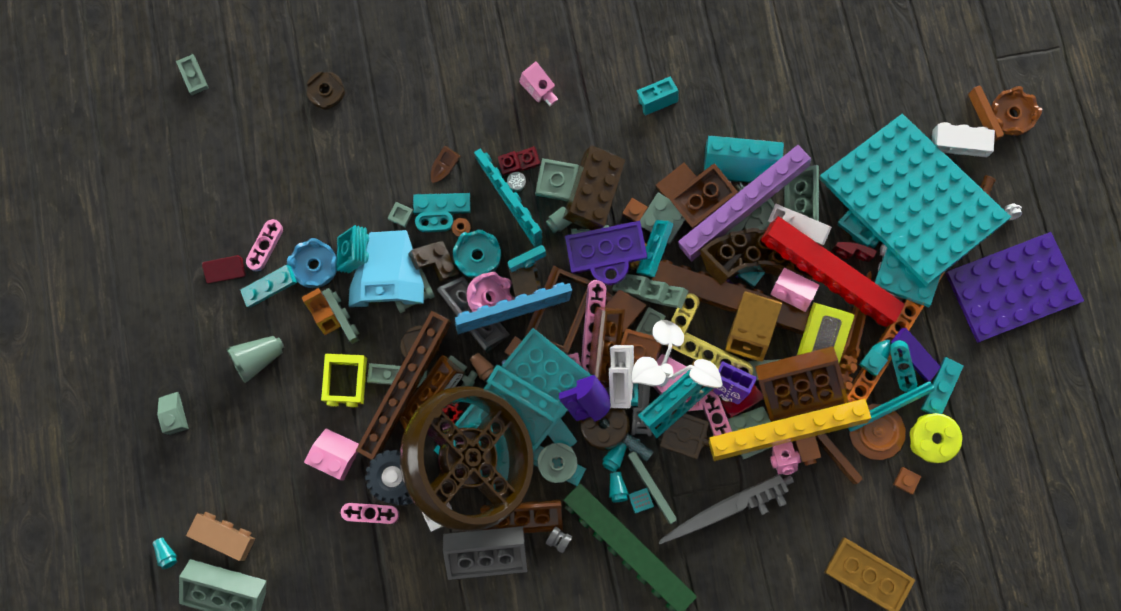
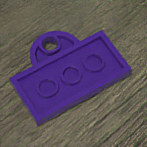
(606, 250)

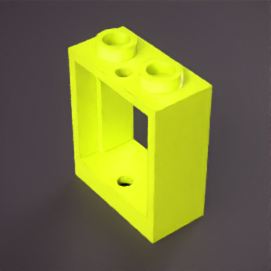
(340, 359)

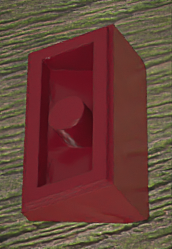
(223, 269)
(733, 409)

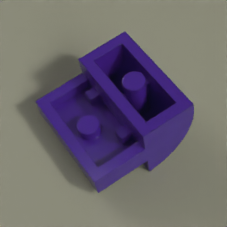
(586, 399)

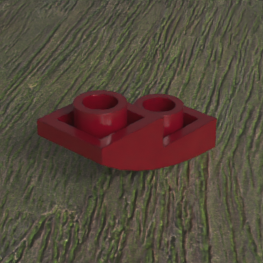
(519, 161)
(847, 249)

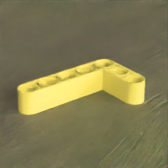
(701, 345)

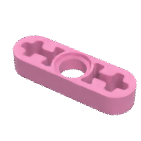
(256, 247)
(706, 406)
(355, 506)

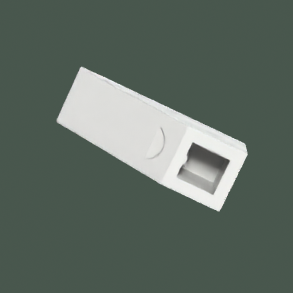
(813, 229)

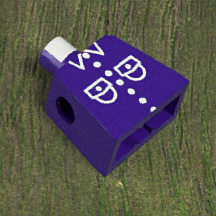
(735, 383)

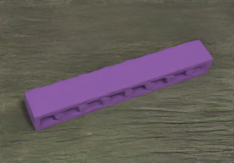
(745, 202)

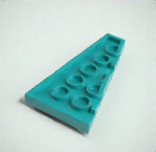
(511, 199)

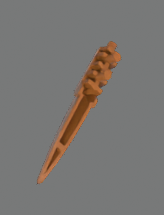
(851, 349)

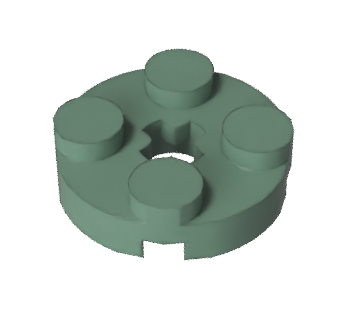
(568, 460)

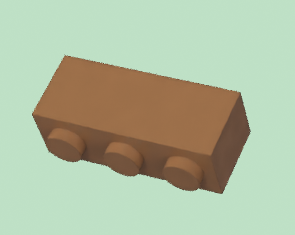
(221, 536)

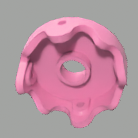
(488, 283)

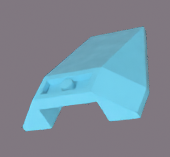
(388, 273)

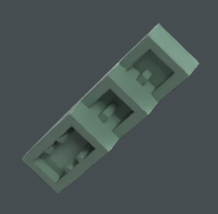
(652, 291)

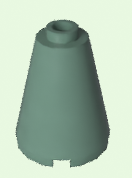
(254, 355)

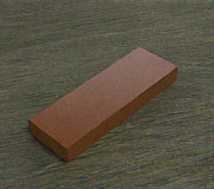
(985, 111)

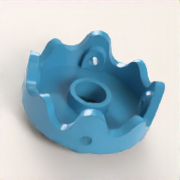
(307, 252)

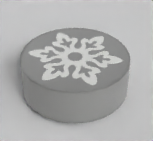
(516, 181)

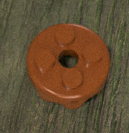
(1023, 104)

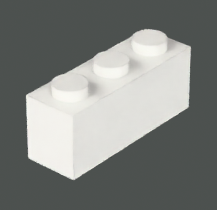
(963, 139)

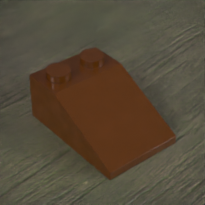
(703, 195)

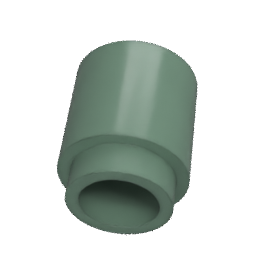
(556, 220)

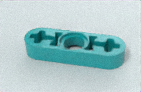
(906, 358)

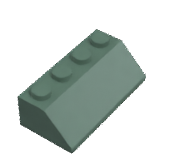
(219, 589)

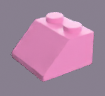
(332, 454)

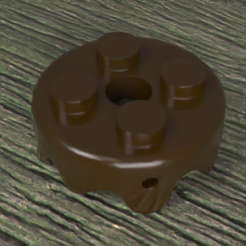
(606, 438)

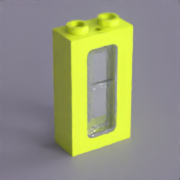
(825, 329)

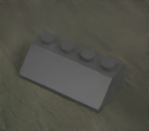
(484, 553)

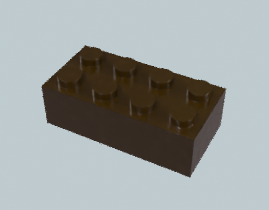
(594, 188)

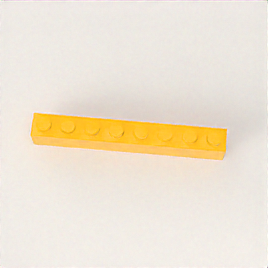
(789, 429)

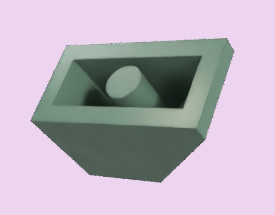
(171, 414)

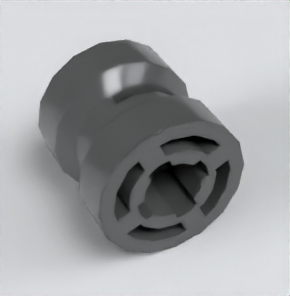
(554, 538)

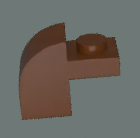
(321, 311)

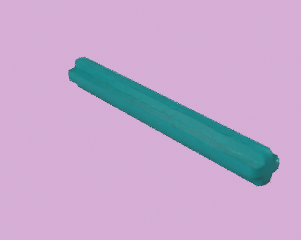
(897, 403)

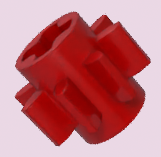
(455, 417)

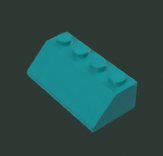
(741, 158)

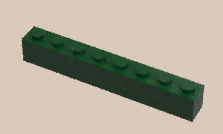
(629, 548)

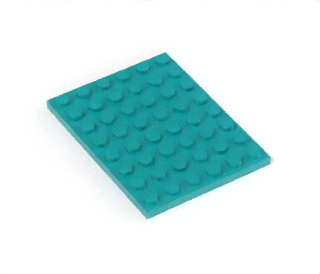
(914, 199)

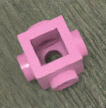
(785, 459)

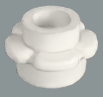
(1014, 211)

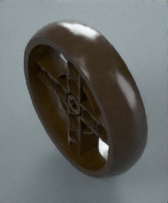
(467, 458)

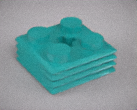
(352, 249)

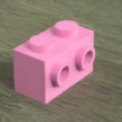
(794, 289)

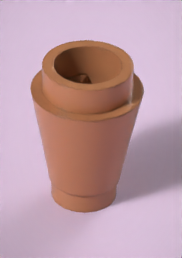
(482, 366)

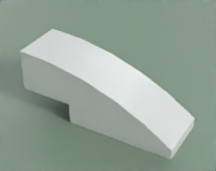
(620, 375)

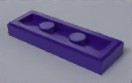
(921, 359)

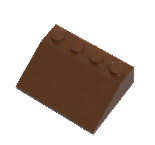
(802, 384)

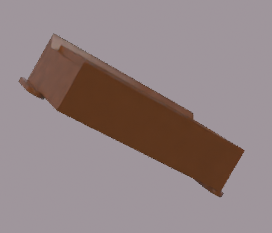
(537, 316)

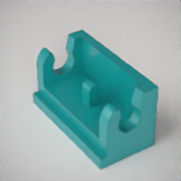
(658, 95)

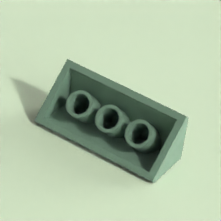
(803, 193)

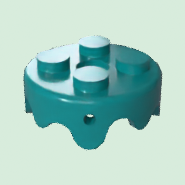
(476, 241)

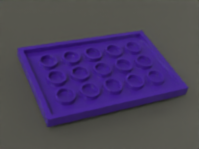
(1014, 287)

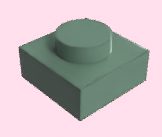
(400, 214)

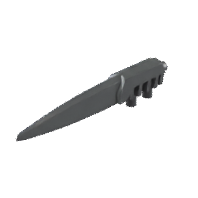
(751, 497)

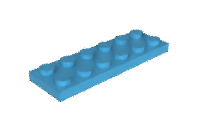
(509, 309)

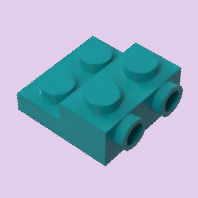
(858, 230)

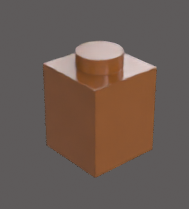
(807, 450)

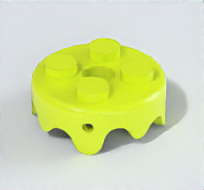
(922, 441)

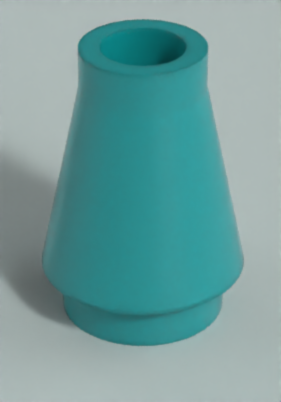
(614, 458)
(618, 490)
(164, 554)

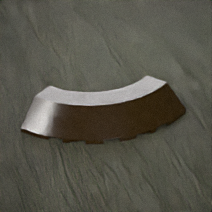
(744, 253)

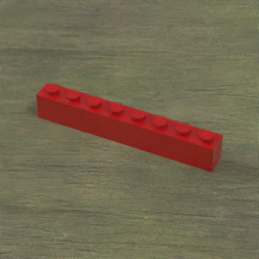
(832, 272)

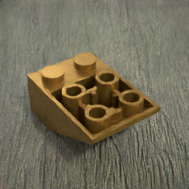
(753, 326)

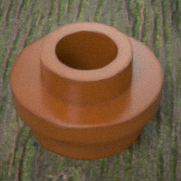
(456, 231)

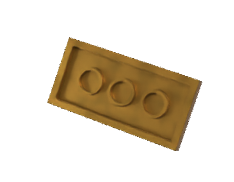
(869, 576)

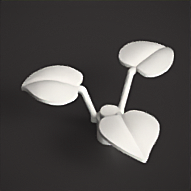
(649, 373)

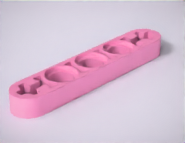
(589, 317)

